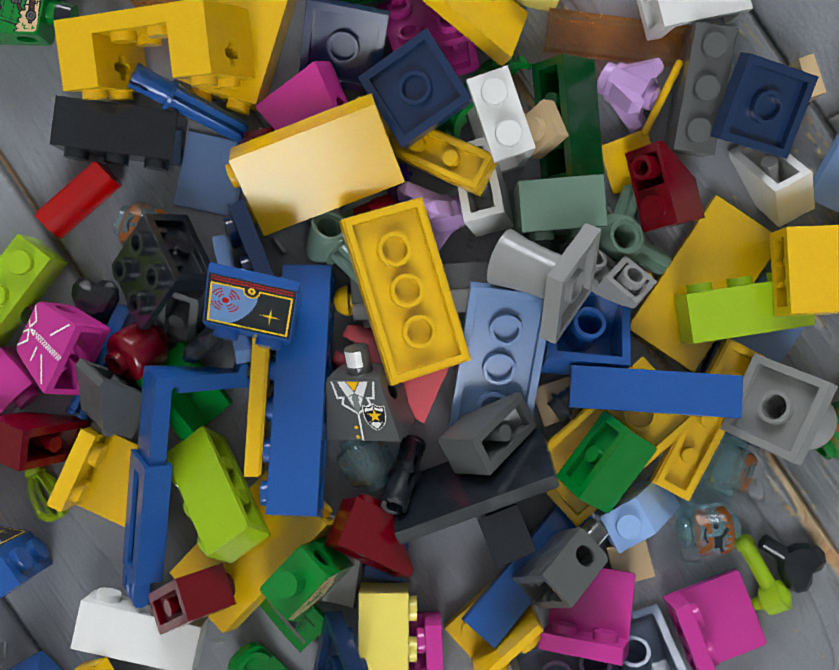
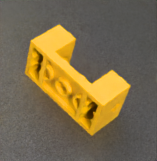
(205, 42)

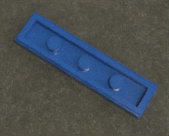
(656, 391)
(503, 599)

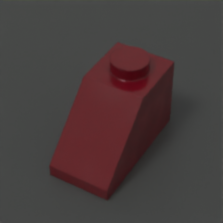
(37, 438)
(368, 536)
(192, 598)

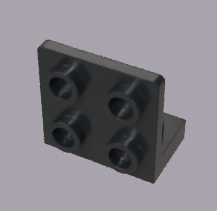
(156, 262)

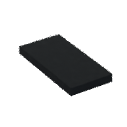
(452, 498)

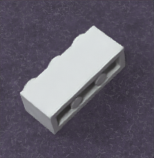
(119, 630)

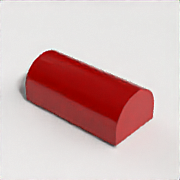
(78, 199)

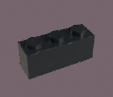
(118, 133)

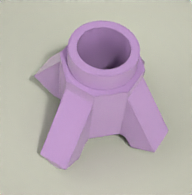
(631, 89)
(442, 210)

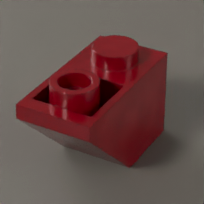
(663, 188)

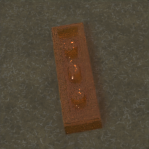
(608, 37)

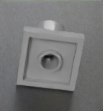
(558, 279)
(784, 410)

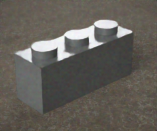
(700, 88)

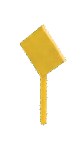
(614, 151)

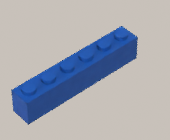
(298, 404)

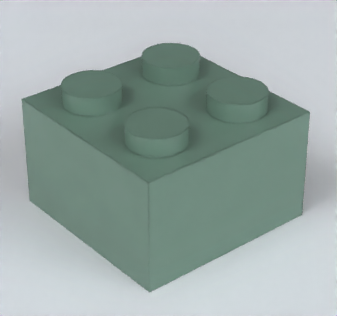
(558, 207)

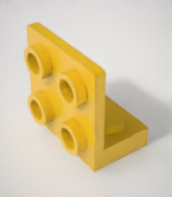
(95, 476)
(520, 638)

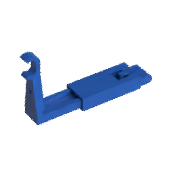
(152, 473)

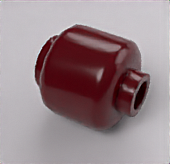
(135, 348)

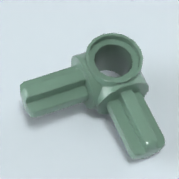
(631, 238)
(326, 241)

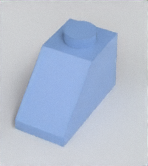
(638, 514)

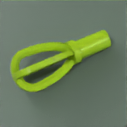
(33, 487)

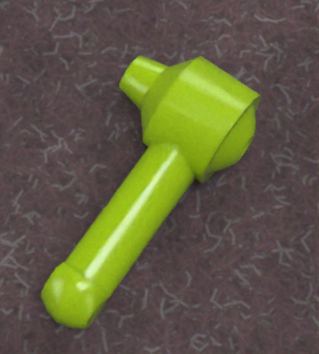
(772, 595)

